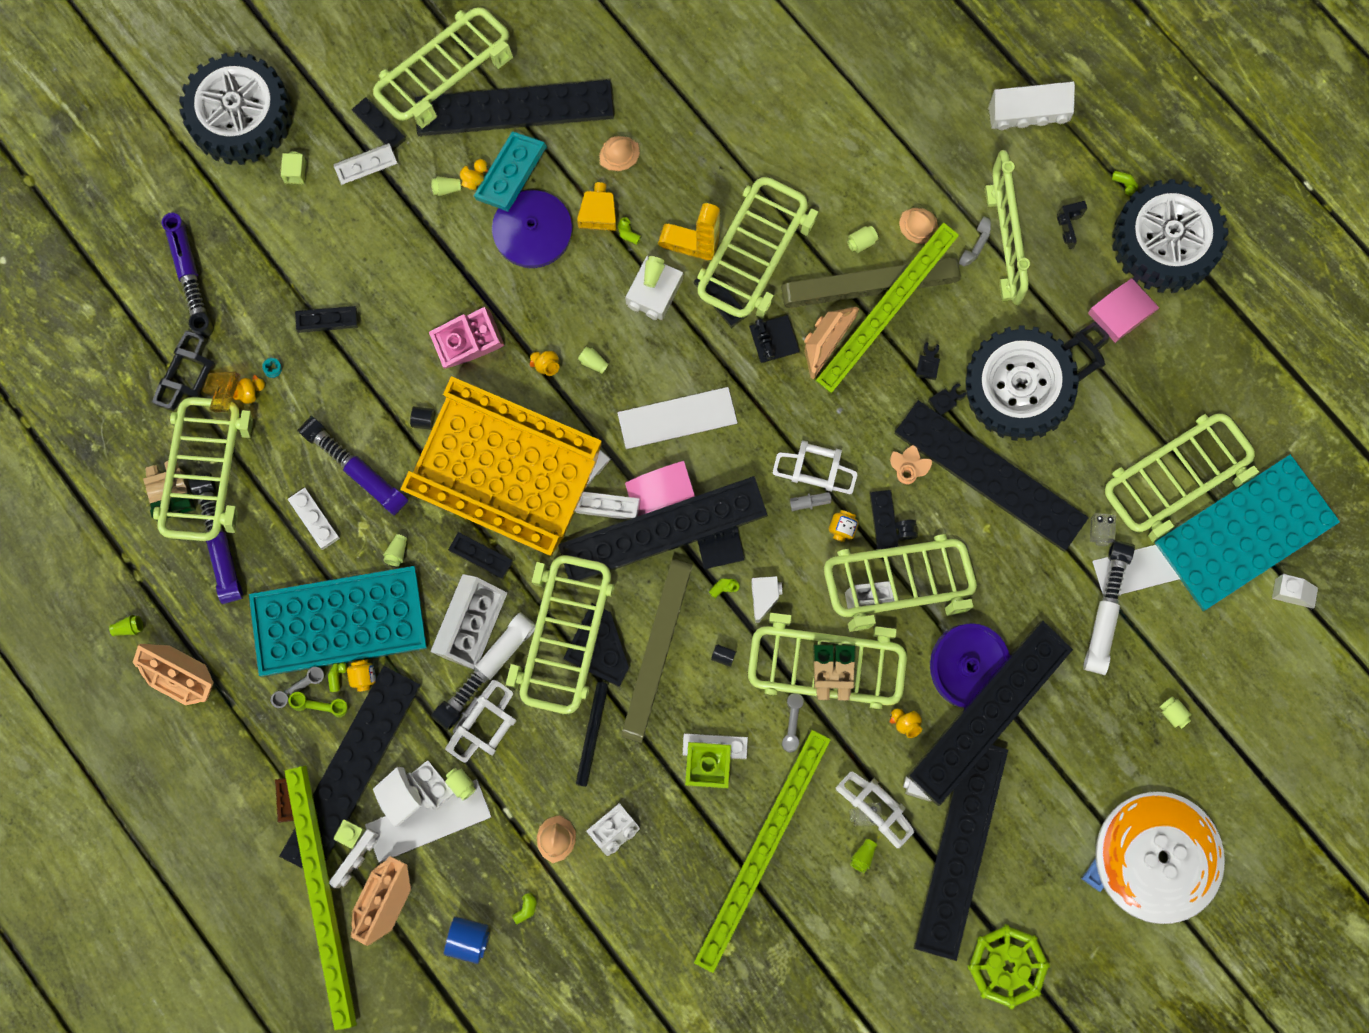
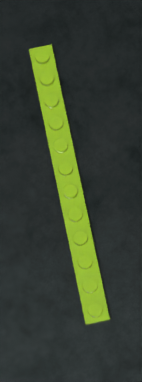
(762, 852)
(320, 898)

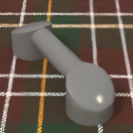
(984, 228)
(280, 698)
(790, 742)

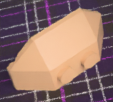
(826, 337)
(173, 673)
(380, 901)

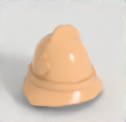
(619, 153)
(918, 225)
(556, 838)

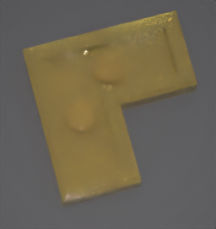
(223, 387)

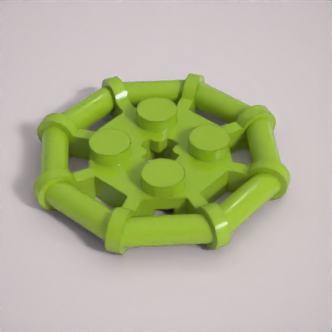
(996, 962)

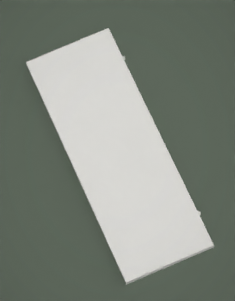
(677, 418)
(1145, 570)
(428, 824)

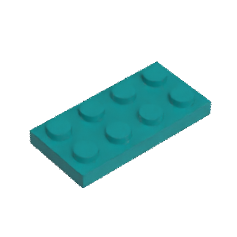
(510, 171)

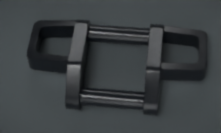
(1091, 350)
(180, 389)

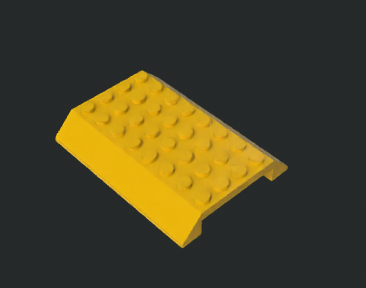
(504, 466)

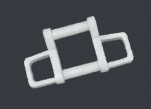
(828, 484)
(499, 711)
(883, 825)

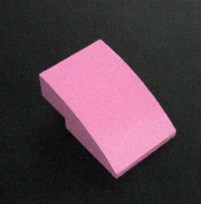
(1123, 310)
(466, 338)
(661, 488)

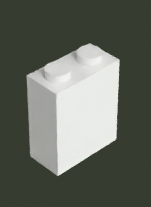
(654, 300)

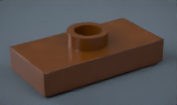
(284, 808)

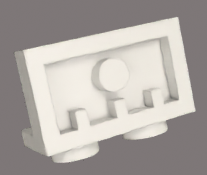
(430, 786)
(613, 830)

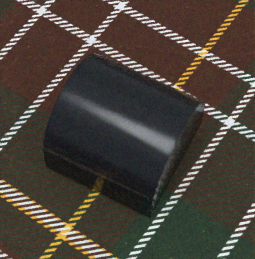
(422, 417)
(723, 655)

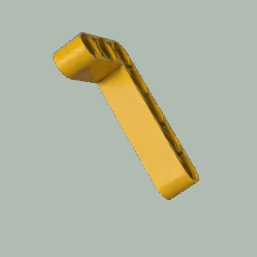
(696, 243)

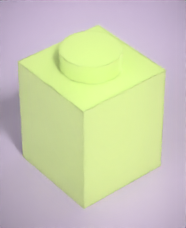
(293, 168)
(349, 834)

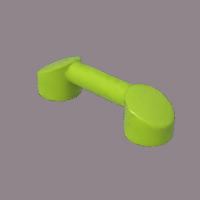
(299, 703)

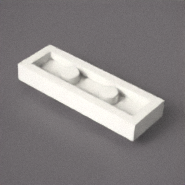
(365, 164)
(608, 506)
(313, 518)
(738, 744)
(354, 859)

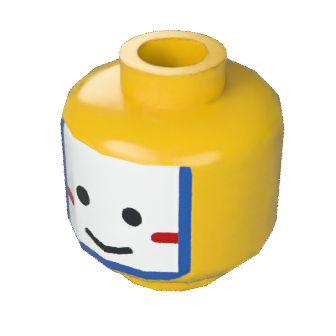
(843, 526)
(361, 675)

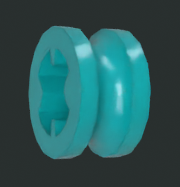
(268, 363)

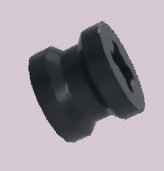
(906, 530)

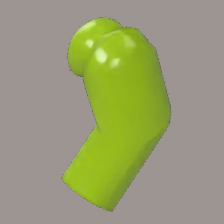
(1128, 180)
(626, 232)
(724, 585)
(333, 676)
(528, 908)

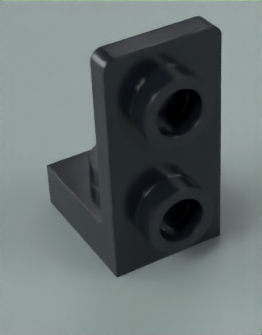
(1073, 212)

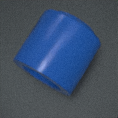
(467, 940)

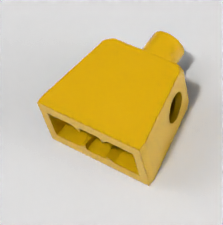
(597, 209)

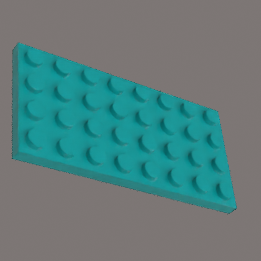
(1246, 532)
(337, 621)

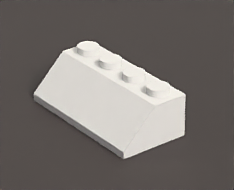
(1032, 105)
(469, 621)

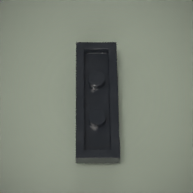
(378, 123)
(722, 294)
(326, 319)
(883, 519)
(480, 555)

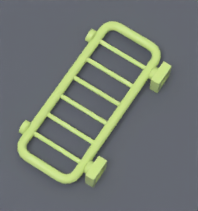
(423, 110)
(1000, 195)
(800, 217)
(227, 518)
(1155, 522)
(542, 575)
(861, 621)
(883, 643)

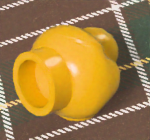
(472, 178)
(545, 363)
(246, 389)
(907, 723)

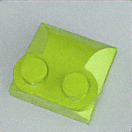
(708, 765)

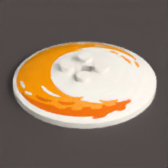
(1130, 862)

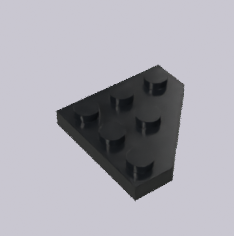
(608, 655)

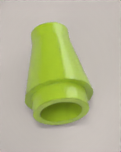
(128, 626)
(863, 857)

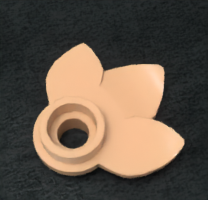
(911, 463)

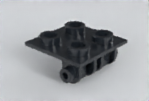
(774, 338)
(721, 549)

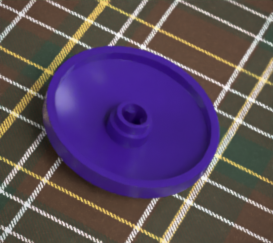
(537, 244)
(966, 661)

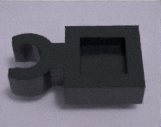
(927, 364)
(945, 401)

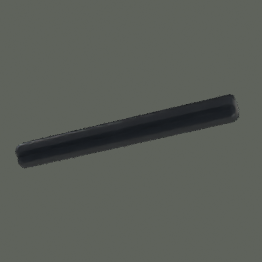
(591, 734)

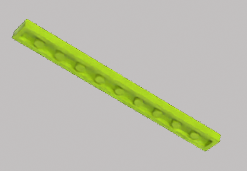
(887, 308)

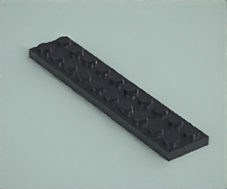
(519, 107)
(991, 476)
(666, 528)
(989, 713)
(357, 758)
(960, 857)

